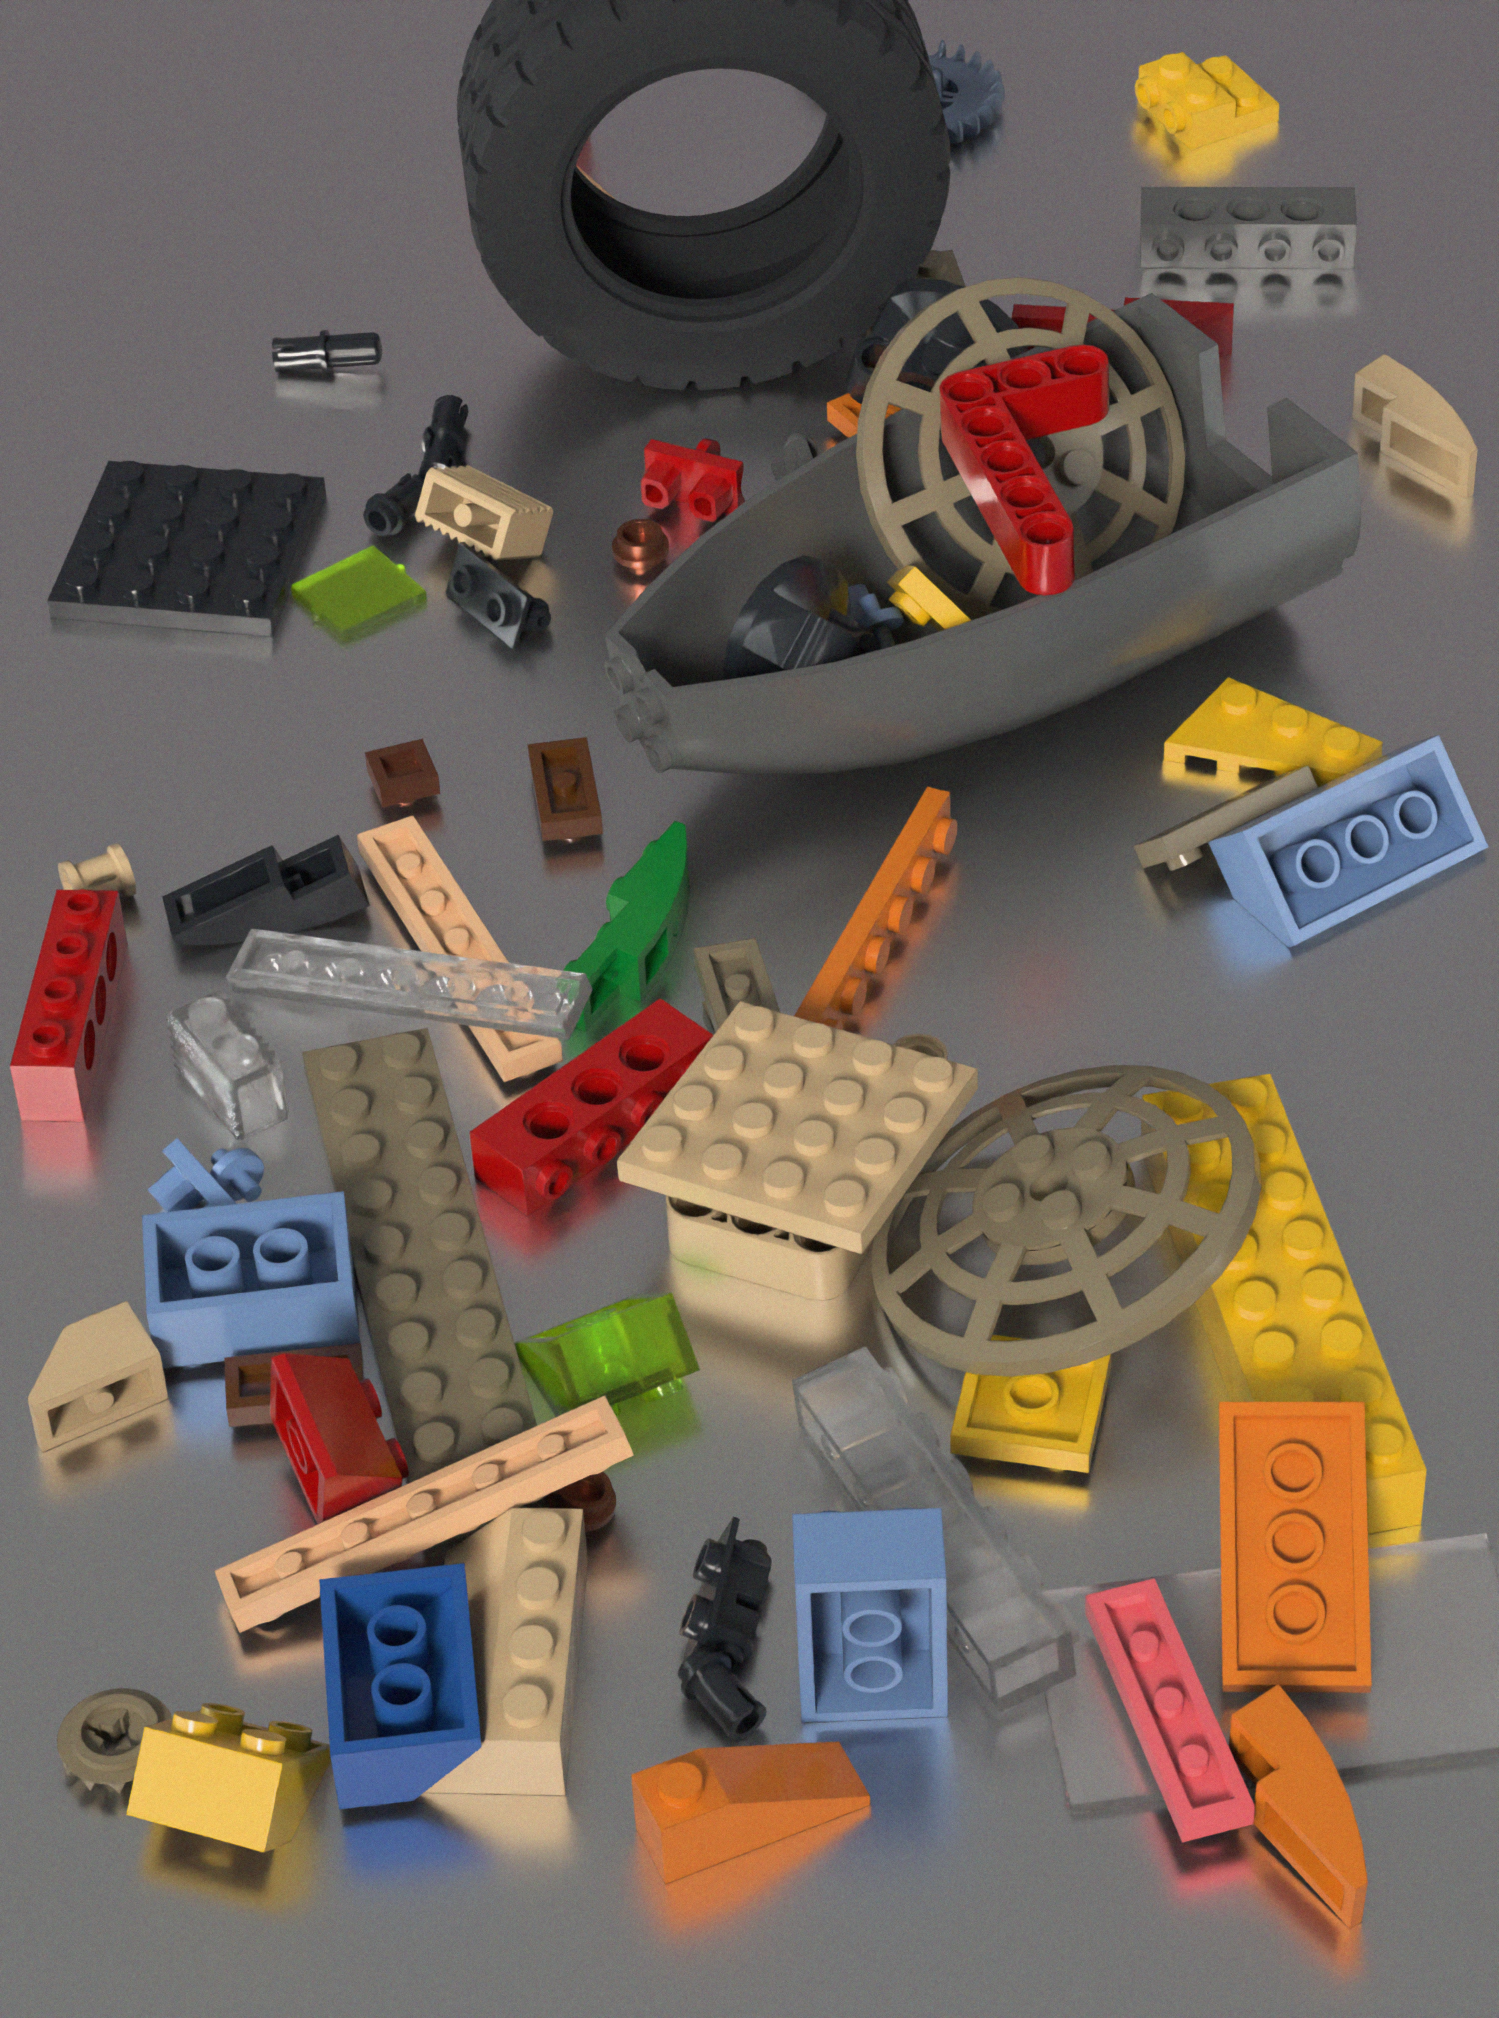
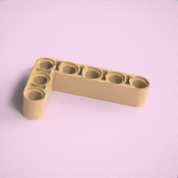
(766, 1253)

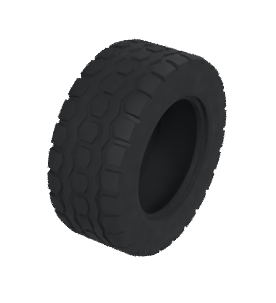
(719, 288)

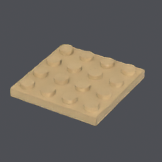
(799, 1126)

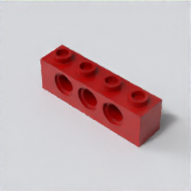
(69, 1006)
(585, 1108)

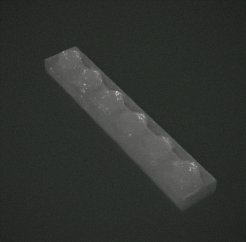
(410, 983)

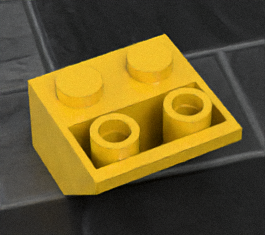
(227, 1776)

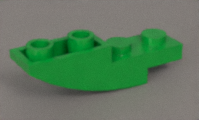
(644, 926)

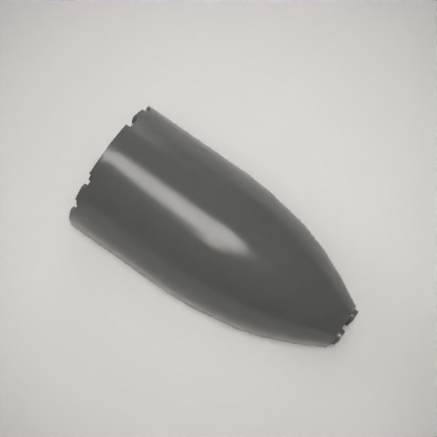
(1232, 556)

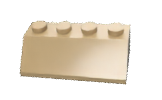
(526, 1637)

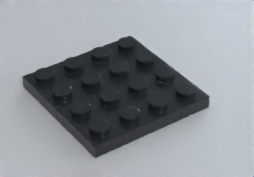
(188, 548)

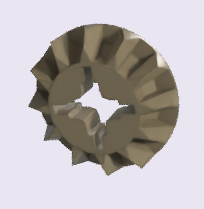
(106, 1718)

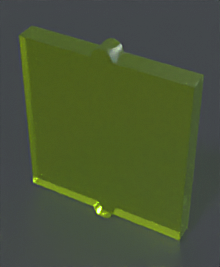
(358, 592)

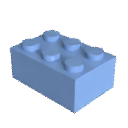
(249, 1279)
(871, 1614)

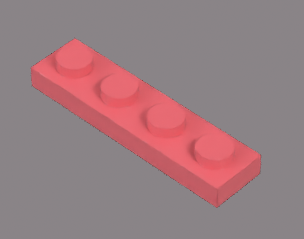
(1169, 1710)

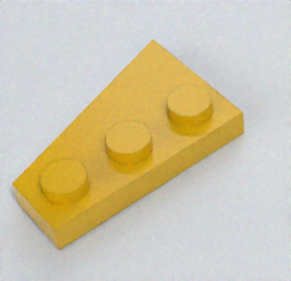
(1265, 732)

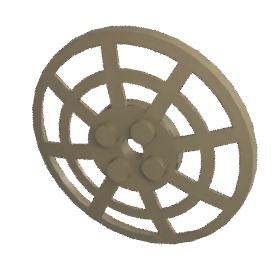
(1071, 457)
(1034, 1223)

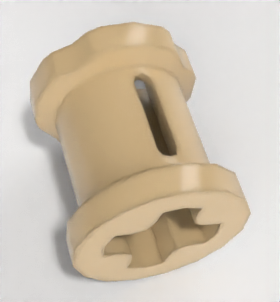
(103, 872)

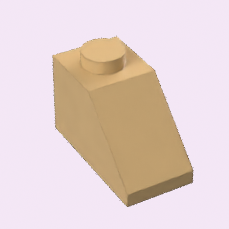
(96, 1377)

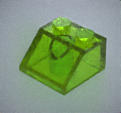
(611, 1352)

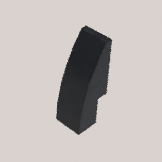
(267, 895)

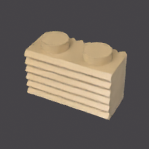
(483, 513)

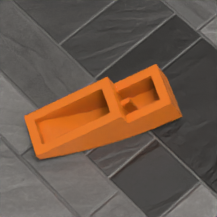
(1301, 1800)

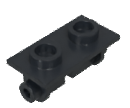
(494, 597)
(728, 1574)

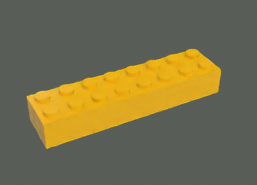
(1286, 1305)

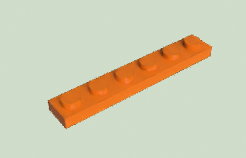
(882, 913)

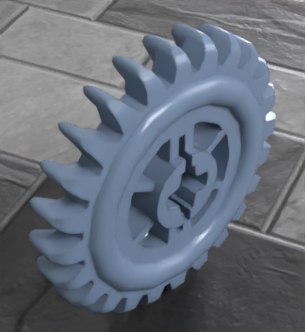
(967, 91)

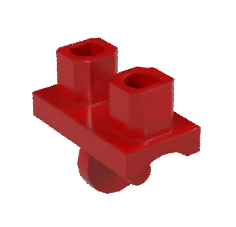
(692, 476)

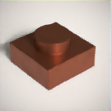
(402, 773)

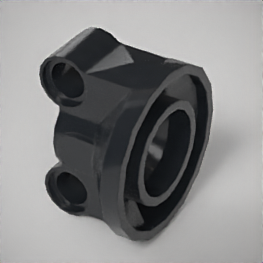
(933, 351)
(796, 622)

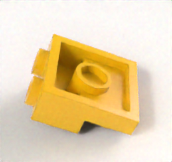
(1203, 99)

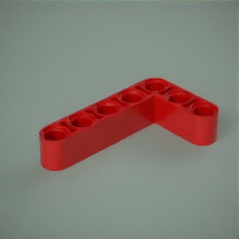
(985, 430)

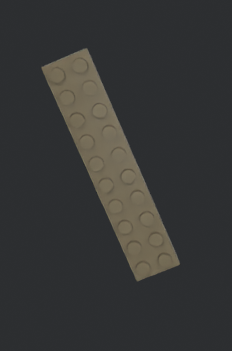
(418, 1252)

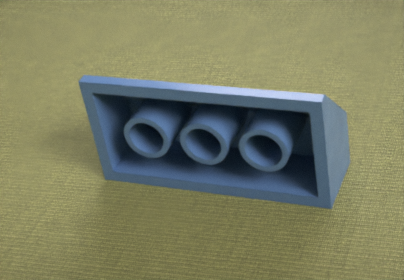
(1351, 842)

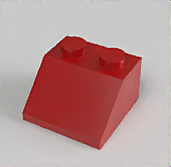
(332, 1433)

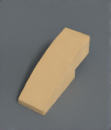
(1415, 424)

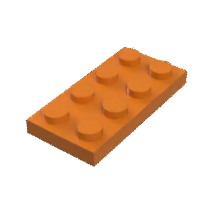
(1294, 1547)

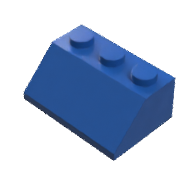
(398, 1681)

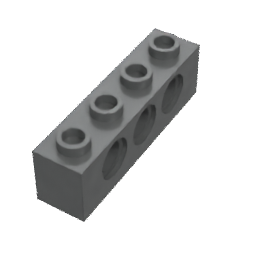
(1248, 227)

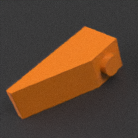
(738, 1800)

